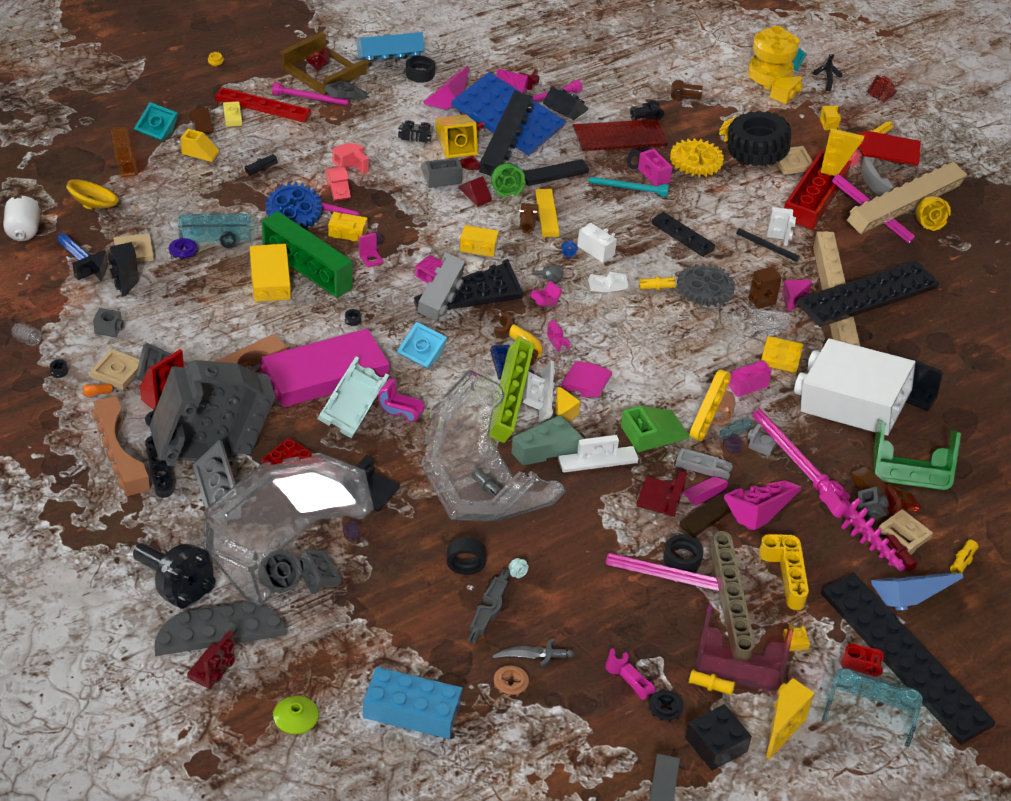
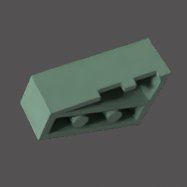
(545, 441)

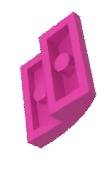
(587, 379)

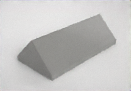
(213, 473)

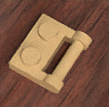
(909, 528)

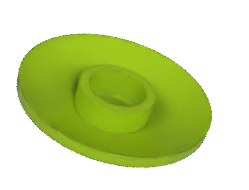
(299, 721)

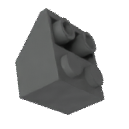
(442, 172)

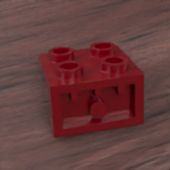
(662, 495)
(214, 662)

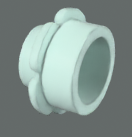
(518, 568)

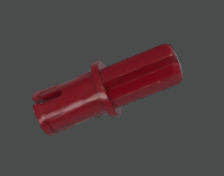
(901, 553)

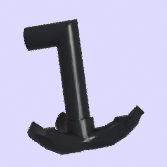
(830, 68)

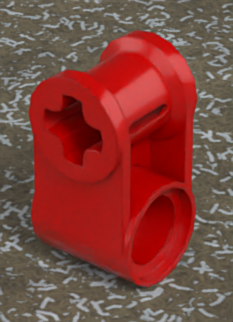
(862, 659)

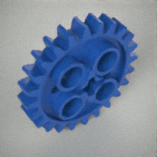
(302, 209)

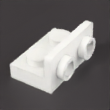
(780, 224)

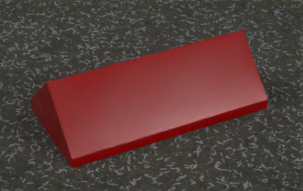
(890, 148)

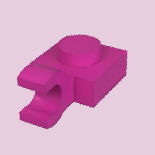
(555, 336)

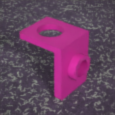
(368, 249)

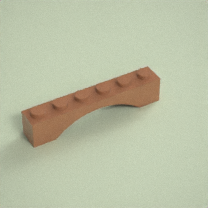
(130, 472)

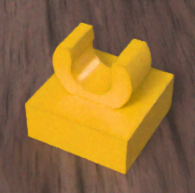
(799, 639)

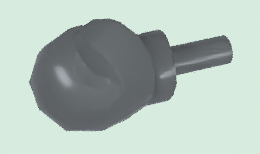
(551, 273)

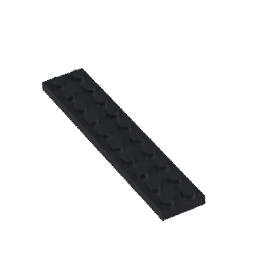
(867, 293)
(908, 658)

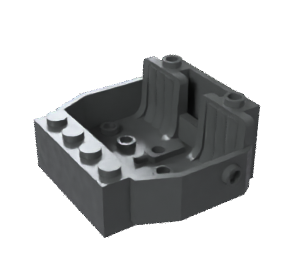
(208, 405)

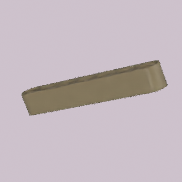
(732, 597)

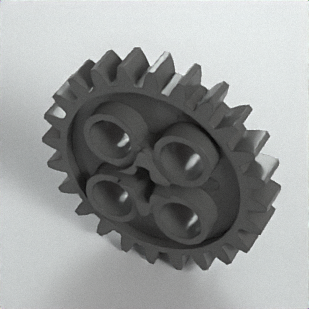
(705, 285)

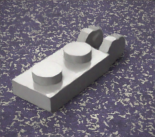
(703, 463)

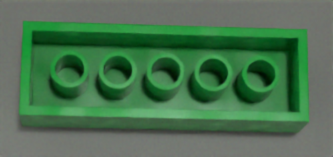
(309, 254)

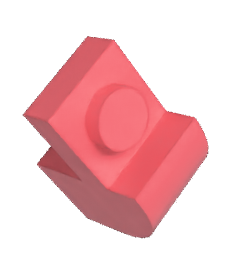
(351, 155)
(338, 182)

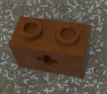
(765, 287)

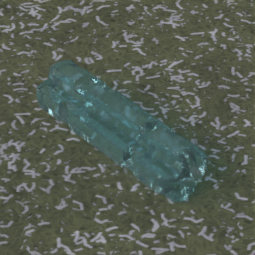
(736, 428)

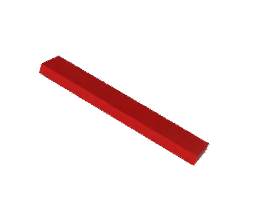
(264, 104)

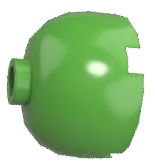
(508, 179)

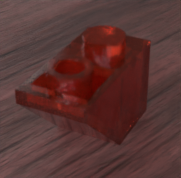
(881, 88)

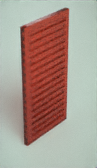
(620, 135)

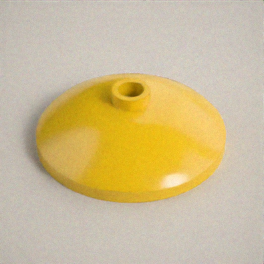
(91, 194)

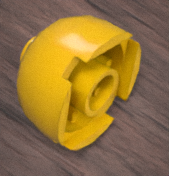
(932, 212)

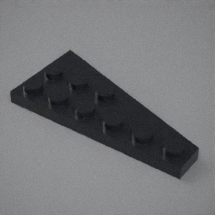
(485, 287)

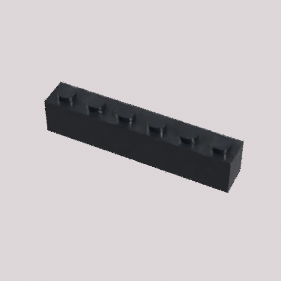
(506, 132)

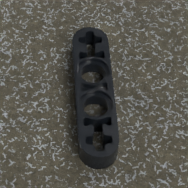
(156, 466)

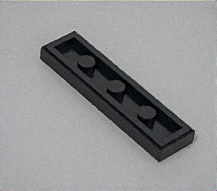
(555, 172)

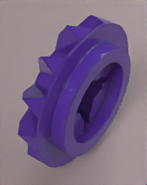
(177, 245)

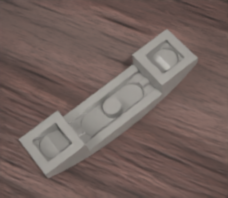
(873, 179)

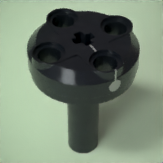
(181, 573)

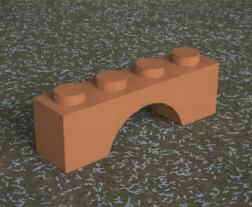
(253, 353)

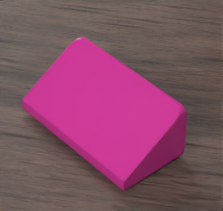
(706, 490)

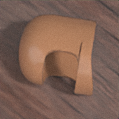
(726, 407)

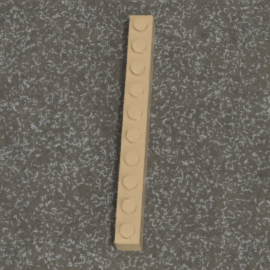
(905, 197)
(832, 275)

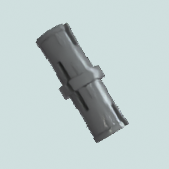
(486, 482)

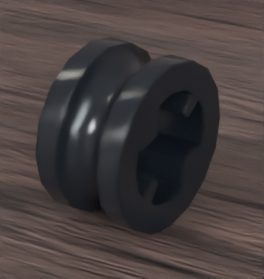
(229, 244)
(353, 313)
(58, 373)

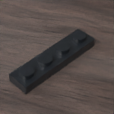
(683, 234)

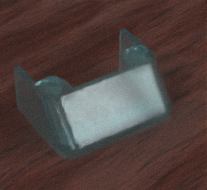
(877, 690)

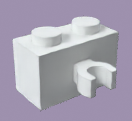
(597, 242)

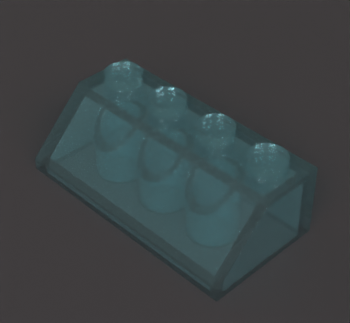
(211, 226)

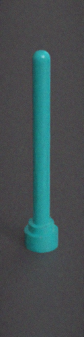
(661, 190)

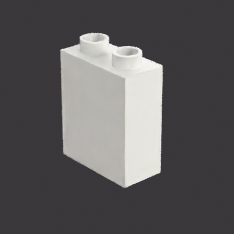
(855, 385)

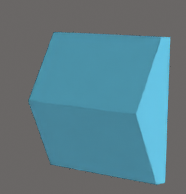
(422, 345)

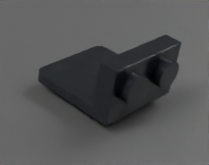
(925, 386)

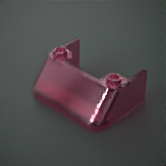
(760, 672)

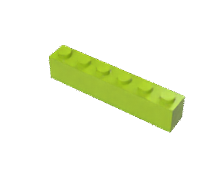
(513, 384)

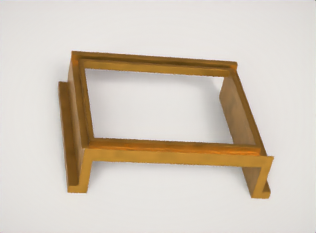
(301, 50)

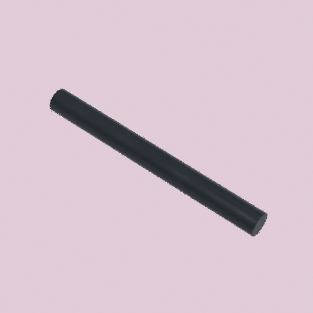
(768, 245)

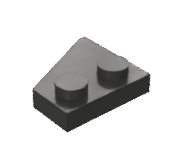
(344, 89)
(149, 356)

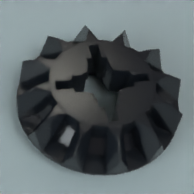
(666, 698)

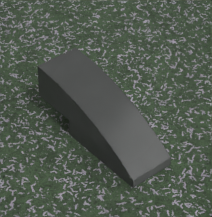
(664, 778)

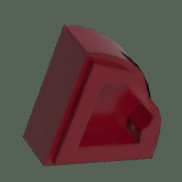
(470, 163)

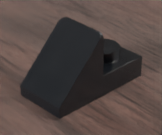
(90, 265)

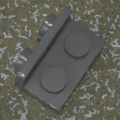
(318, 570)

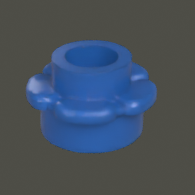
(569, 252)

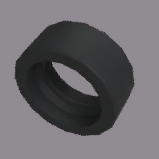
(420, 75)
(683, 542)
(469, 546)

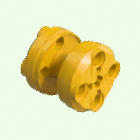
(773, 56)

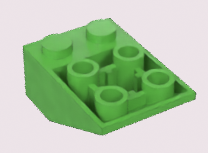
(651, 427)

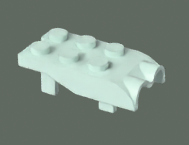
(352, 398)

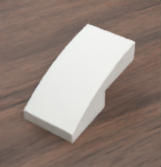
(611, 283)

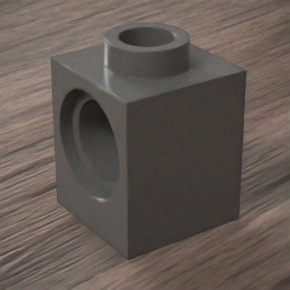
(108, 322)

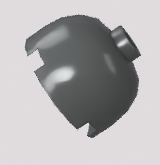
(280, 571)

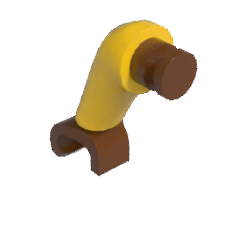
(514, 331)

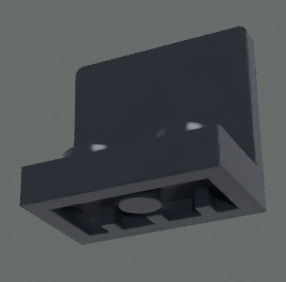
(380, 487)

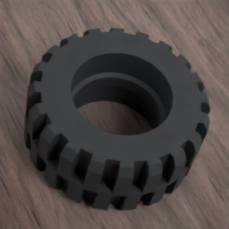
(759, 138)

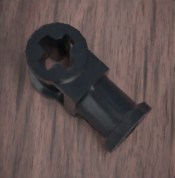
(647, 111)

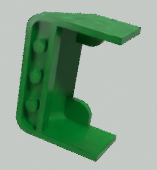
(933, 474)

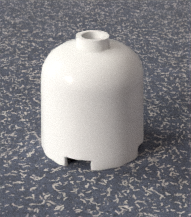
(21, 218)

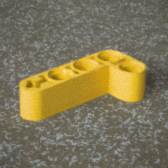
(788, 552)

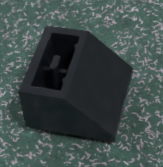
(565, 103)
(124, 267)

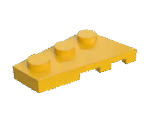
(839, 150)

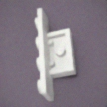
(539, 391)
(598, 453)

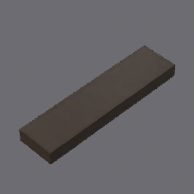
(707, 514)

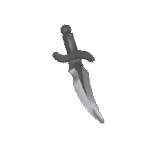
(534, 652)

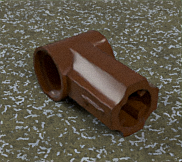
(685, 91)
(528, 216)

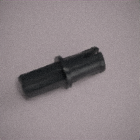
(261, 164)

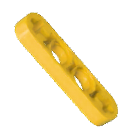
(710, 405)

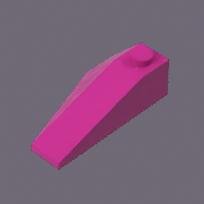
(449, 90)
(760, 504)

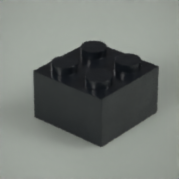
(718, 737)

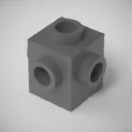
(874, 502)

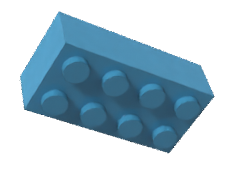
(390, 45)
(412, 702)

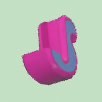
(399, 404)

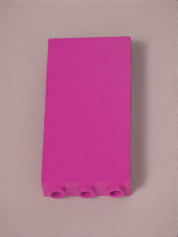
(319, 366)

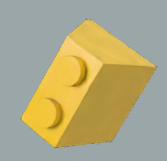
(457, 135)
(269, 272)

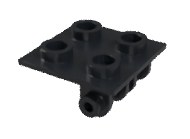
(424, 129)

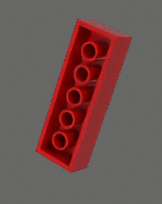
(814, 193)

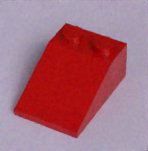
(156, 378)

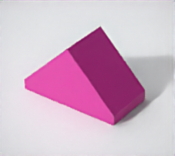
(794, 290)

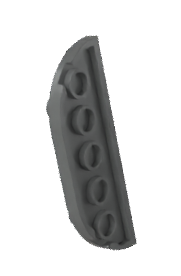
(206, 626)

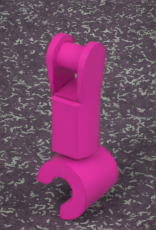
(629, 674)

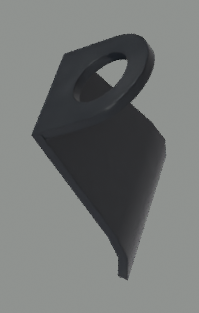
(636, 152)

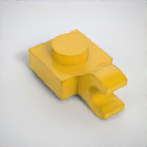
(724, 128)

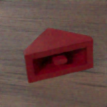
(476, 191)

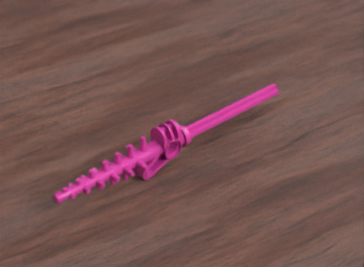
(832, 494)

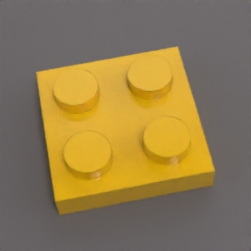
(782, 354)

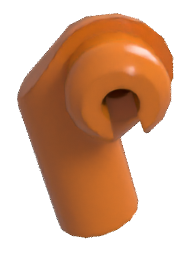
(94, 390)

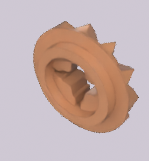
(502, 678)

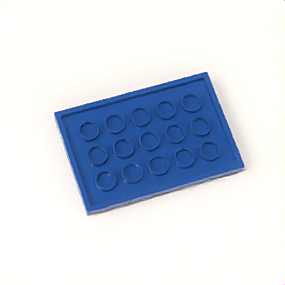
(487, 101)

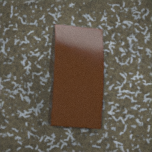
(867, 479)

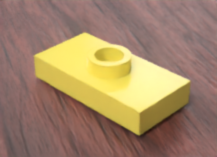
(232, 114)

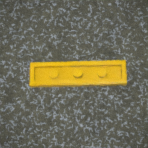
(547, 213)

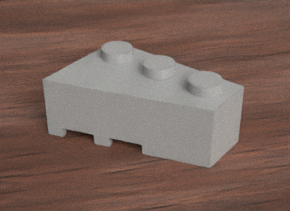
(442, 288)

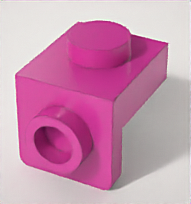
(548, 296)

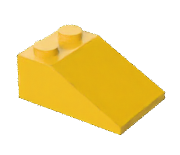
(789, 714)

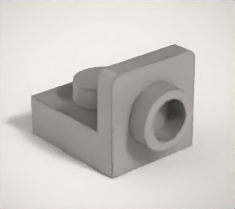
(761, 442)

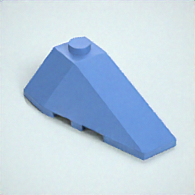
(912, 589)

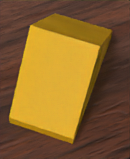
(566, 405)

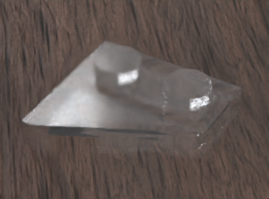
(768, 322)

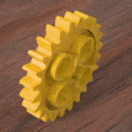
(696, 157)

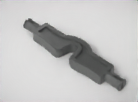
(485, 614)

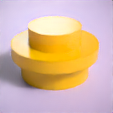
(215, 59)

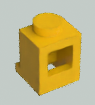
(829, 117)

